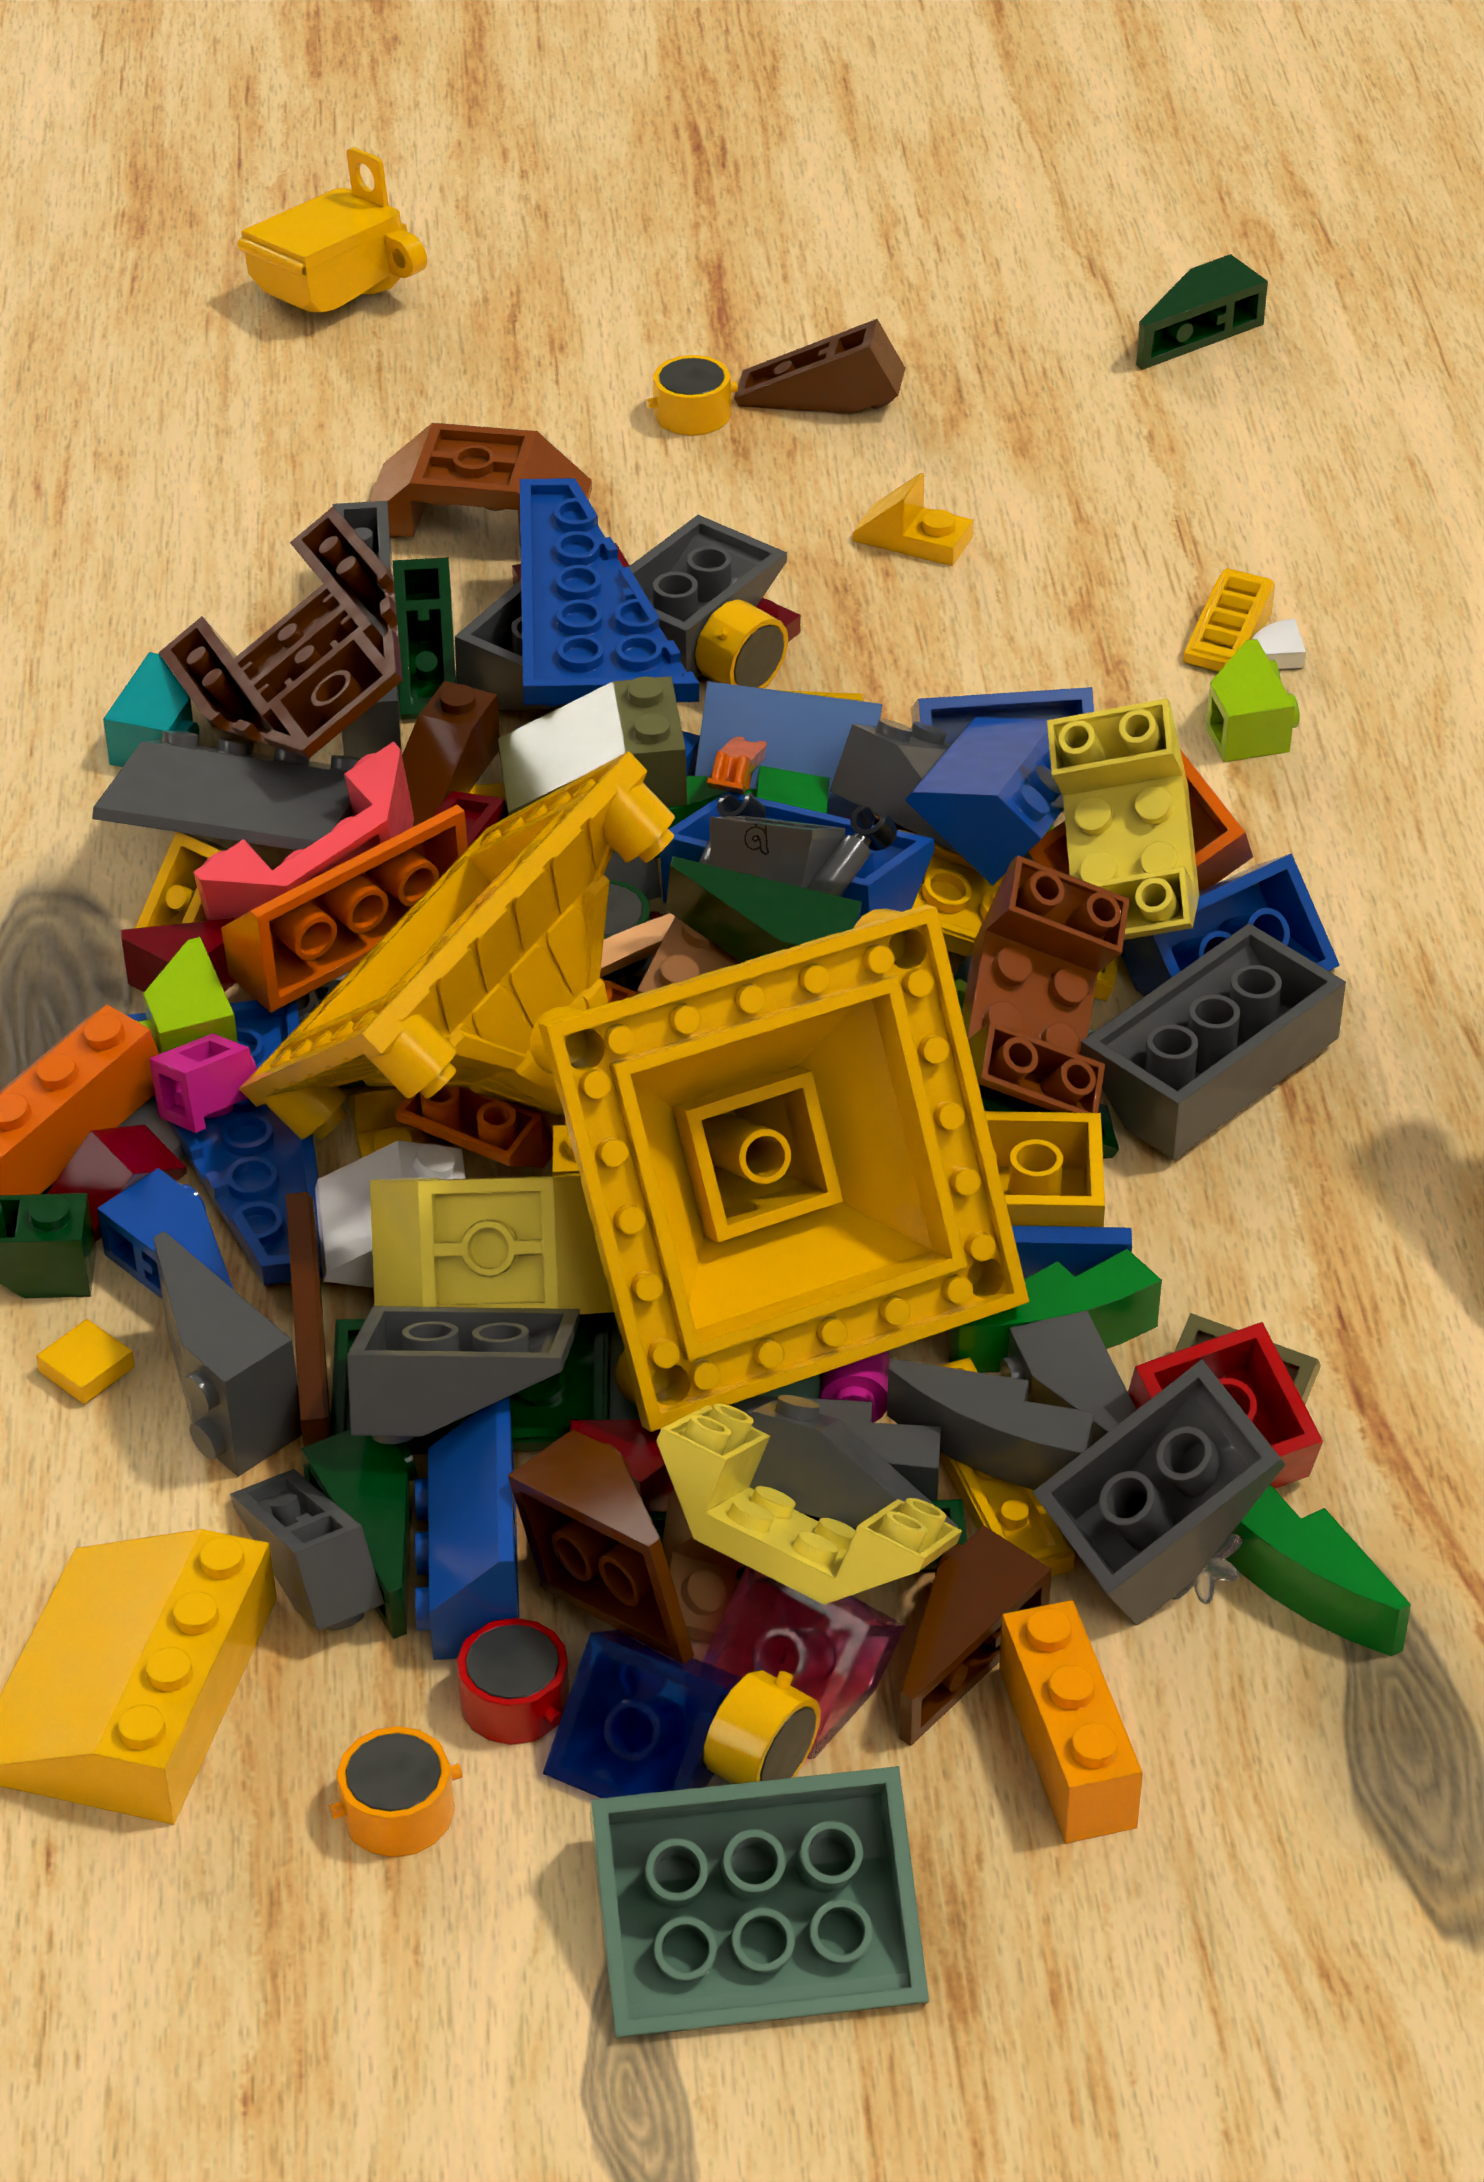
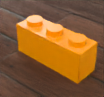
(1070, 1721)

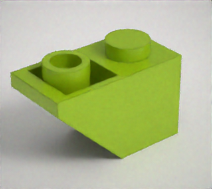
(1250, 707)

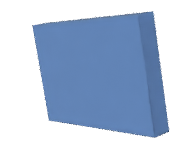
(800, 730)

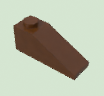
(830, 375)
(450, 746)
(964, 1624)

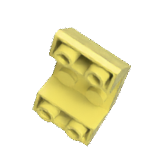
(1129, 811)
(486, 1244)
(711, 1468)

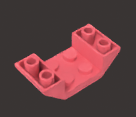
(381, 808)

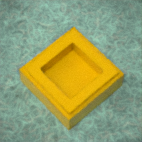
(85, 1361)

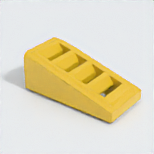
(1233, 613)

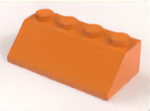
(339, 915)
(77, 1086)

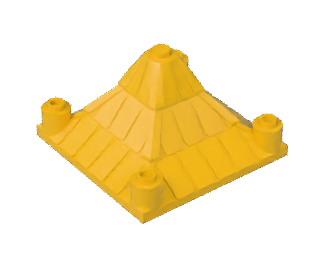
(476, 961)
(784, 1164)

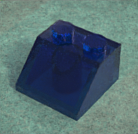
(636, 1720)

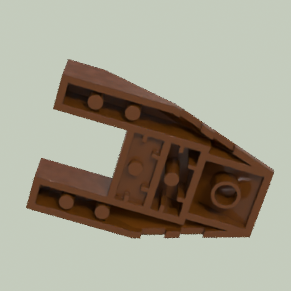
(312, 666)

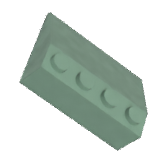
(757, 1902)

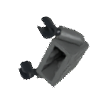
(793, 851)

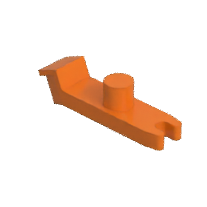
(735, 764)

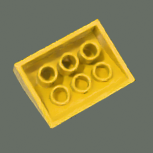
(134, 1670)

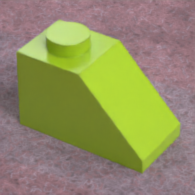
(188, 1001)

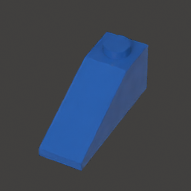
(146, 1210)

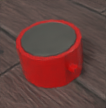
(513, 1680)

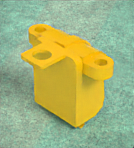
(334, 244)

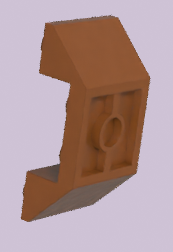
(466, 469)
(1037, 985)

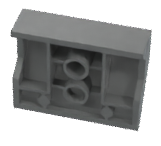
(228, 792)

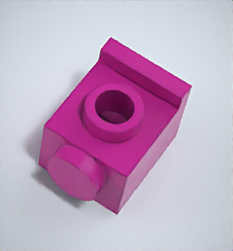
(200, 1080)

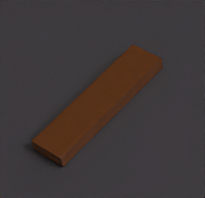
(308, 1318)

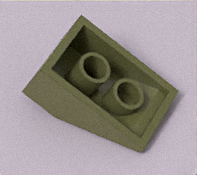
(593, 730)

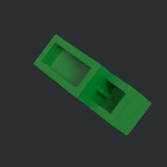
(1117, 1294)
(1320, 1574)

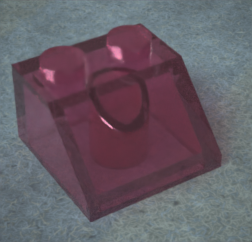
(828, 1648)

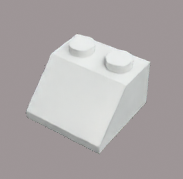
(346, 1205)

